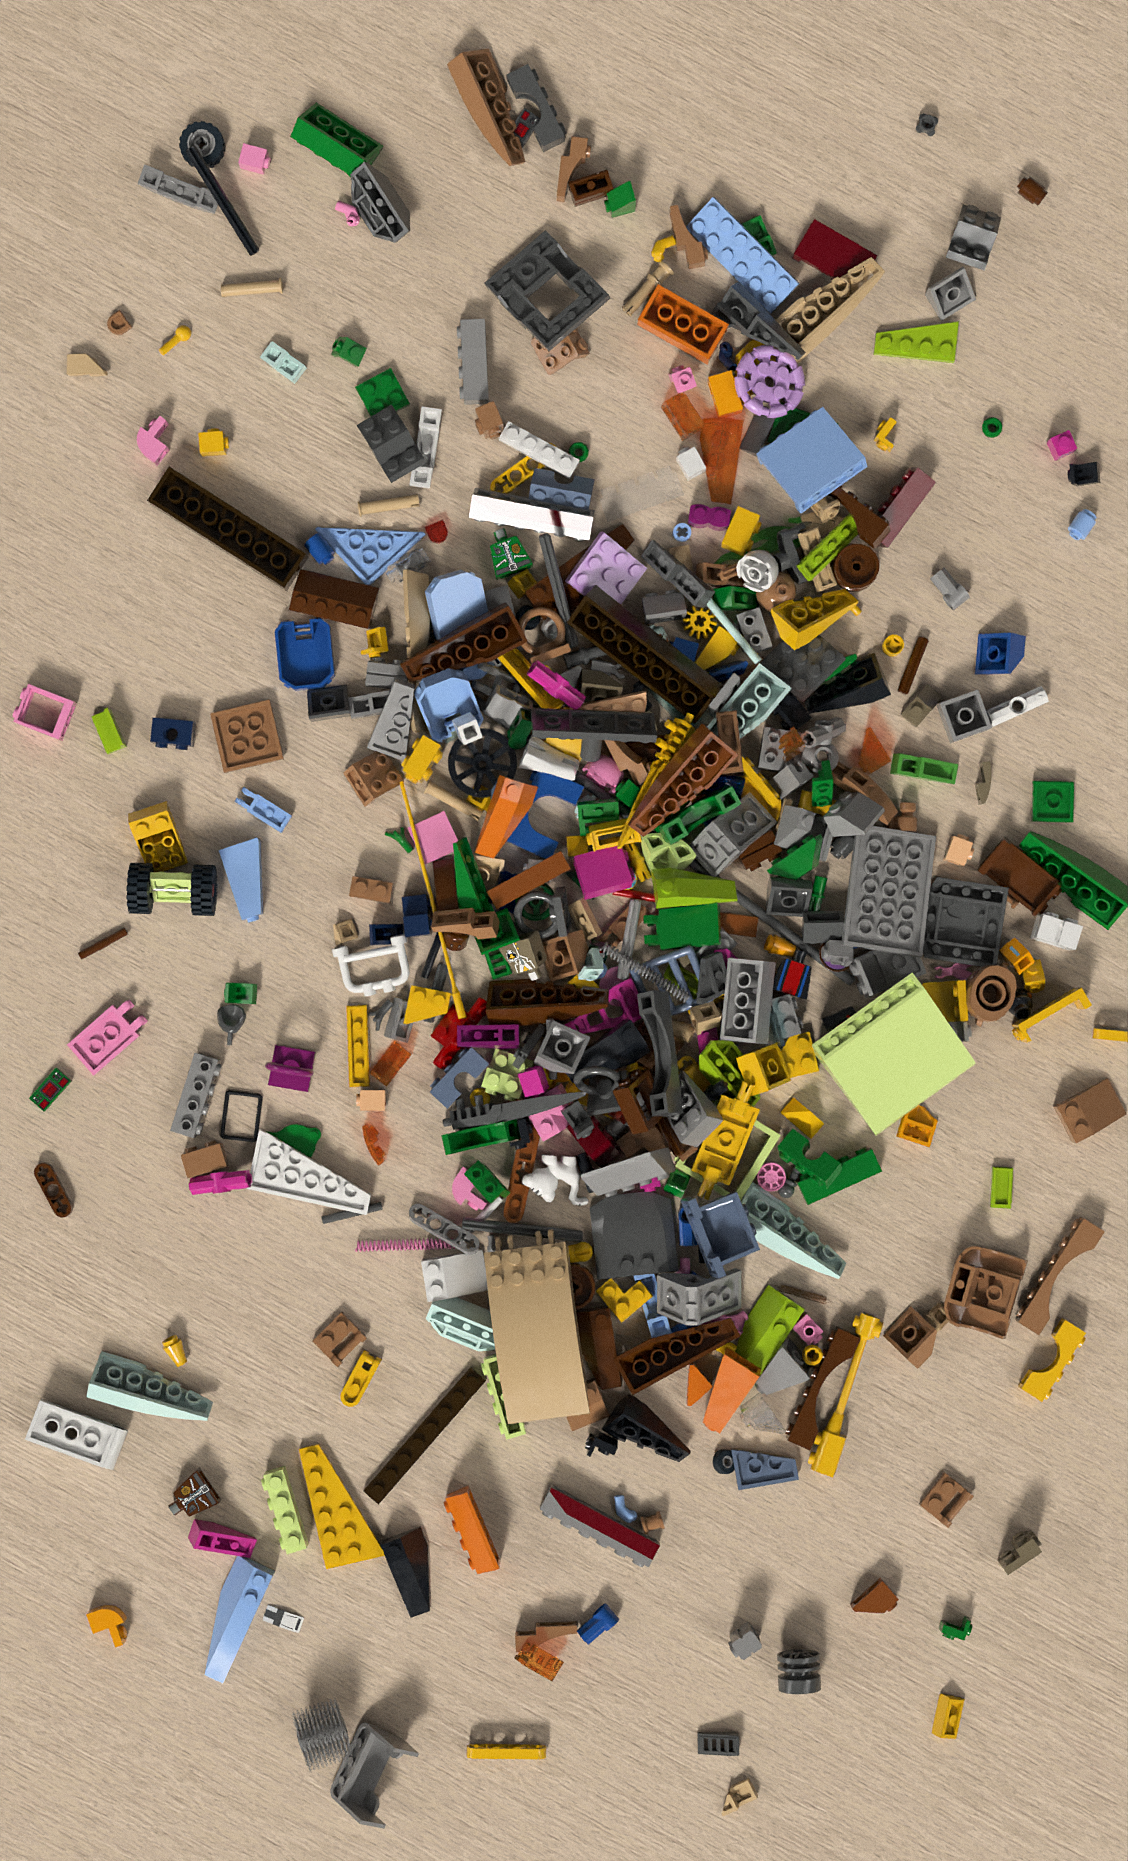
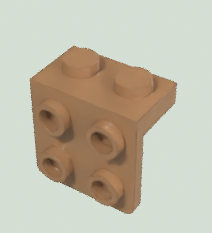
(567, 350)

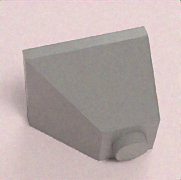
(794, 827)
(561, 1049)

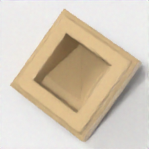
(344, 932)
(937, 1317)

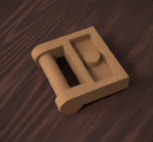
(334, 1334)
(940, 1496)

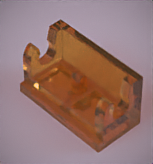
(682, 415)
(793, 744)
(390, 1063)
(539, 1661)

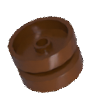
(867, 572)
(585, 1285)

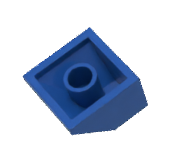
(999, 653)

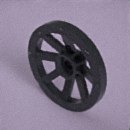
(478, 757)

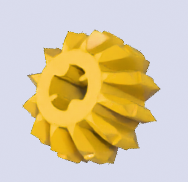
(706, 625)

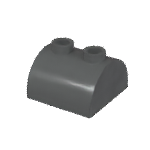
(788, 896)

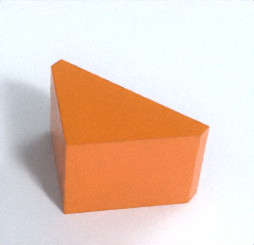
(697, 1385)

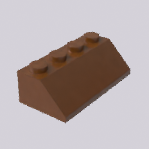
(334, 599)

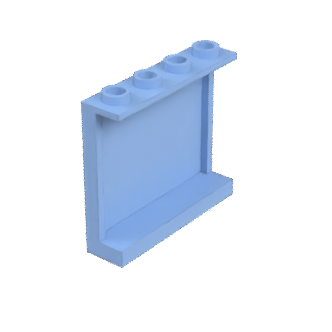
(812, 459)

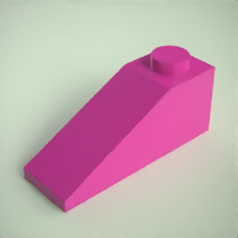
(220, 1539)

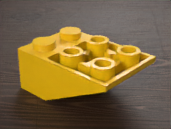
(157, 837)

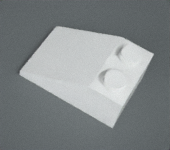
(454, 1275)

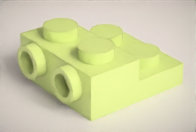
(503, 1076)

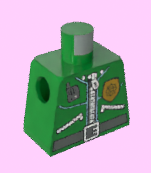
(508, 555)

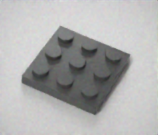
(804, 667)

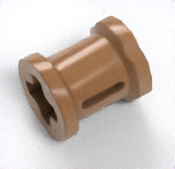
(652, 1522)

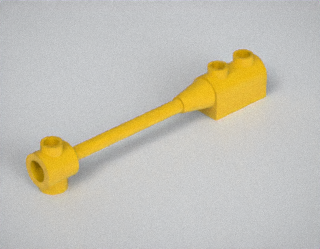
(830, 1441)

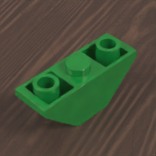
(799, 860)

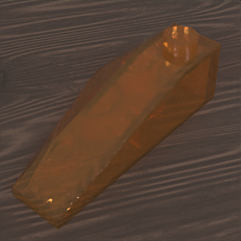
(720, 450)

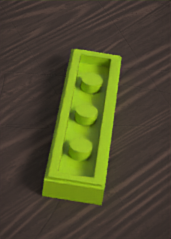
(828, 548)

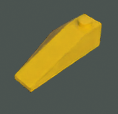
(806, 619)

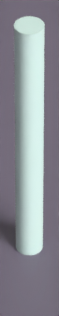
(733, 631)

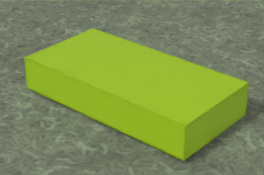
(1001, 1187)

